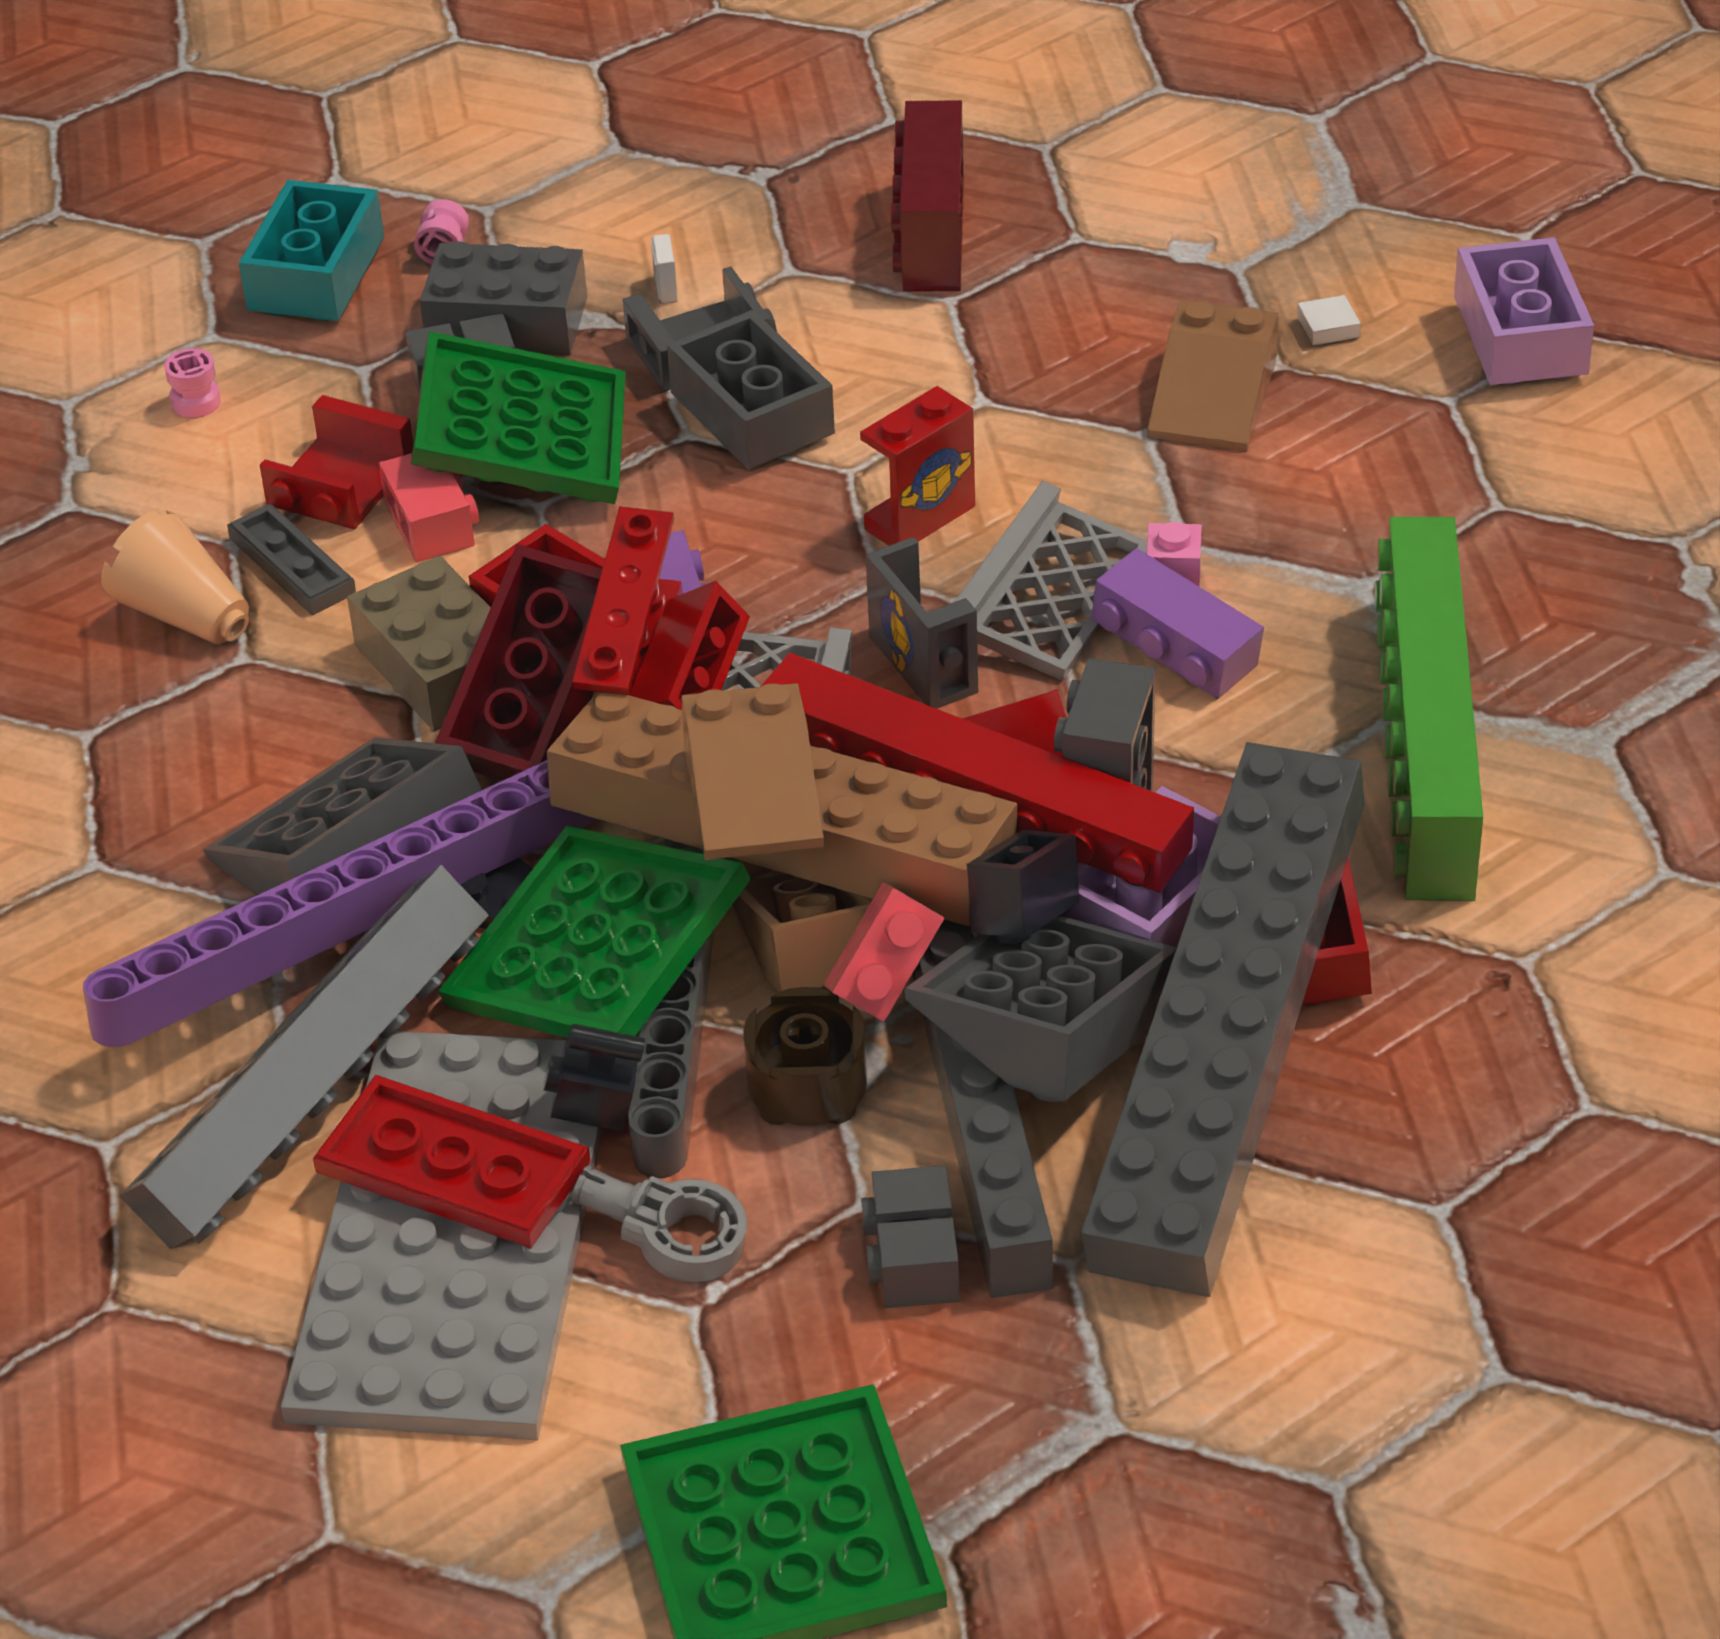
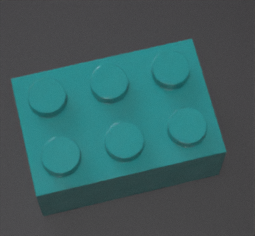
(311, 250)

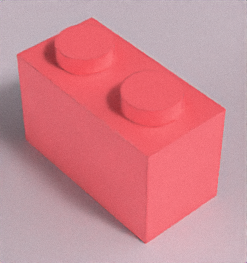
(428, 508)
(883, 951)

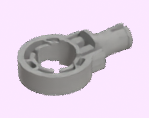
(657, 1205)

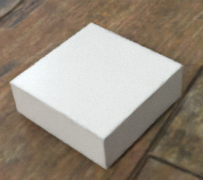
(664, 268)
(1328, 320)

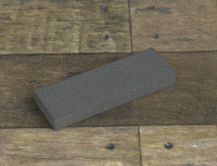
(291, 559)

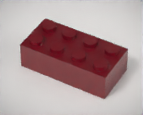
(928, 196)
(523, 665)

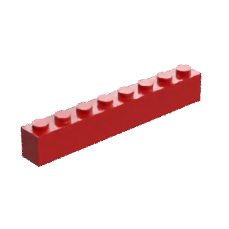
(1114, 821)

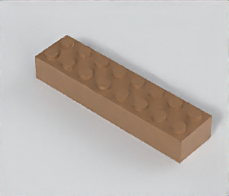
(879, 824)

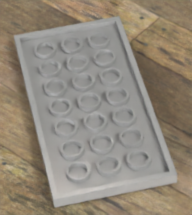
(428, 1316)

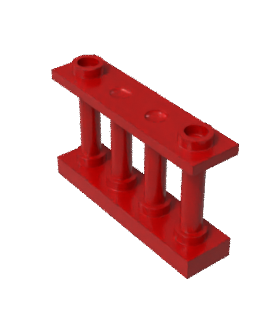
(626, 602)

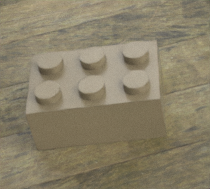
(420, 633)

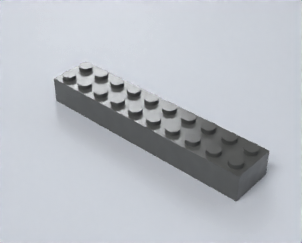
(1224, 1021)

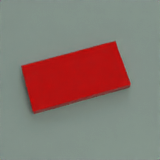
(452, 1160)

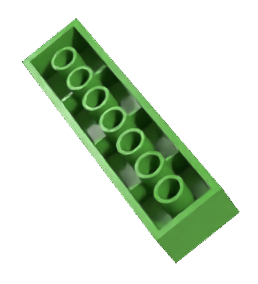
(1430, 710)

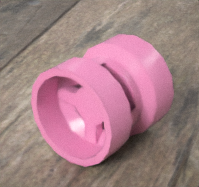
(440, 223)
(192, 383)

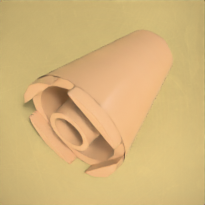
(174, 579)

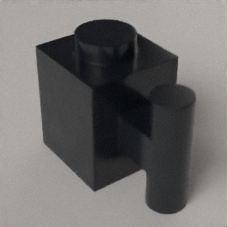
(594, 1077)

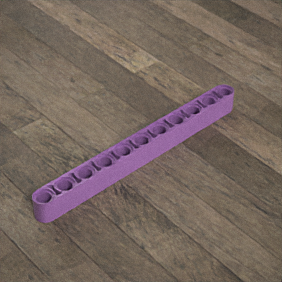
(318, 908)

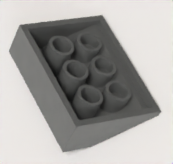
(343, 809)
(1049, 1006)

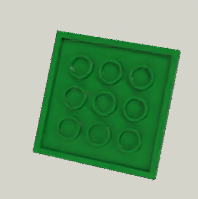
(520, 418)
(594, 934)
(783, 1523)

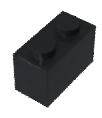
(1023, 884)

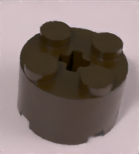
(805, 1058)

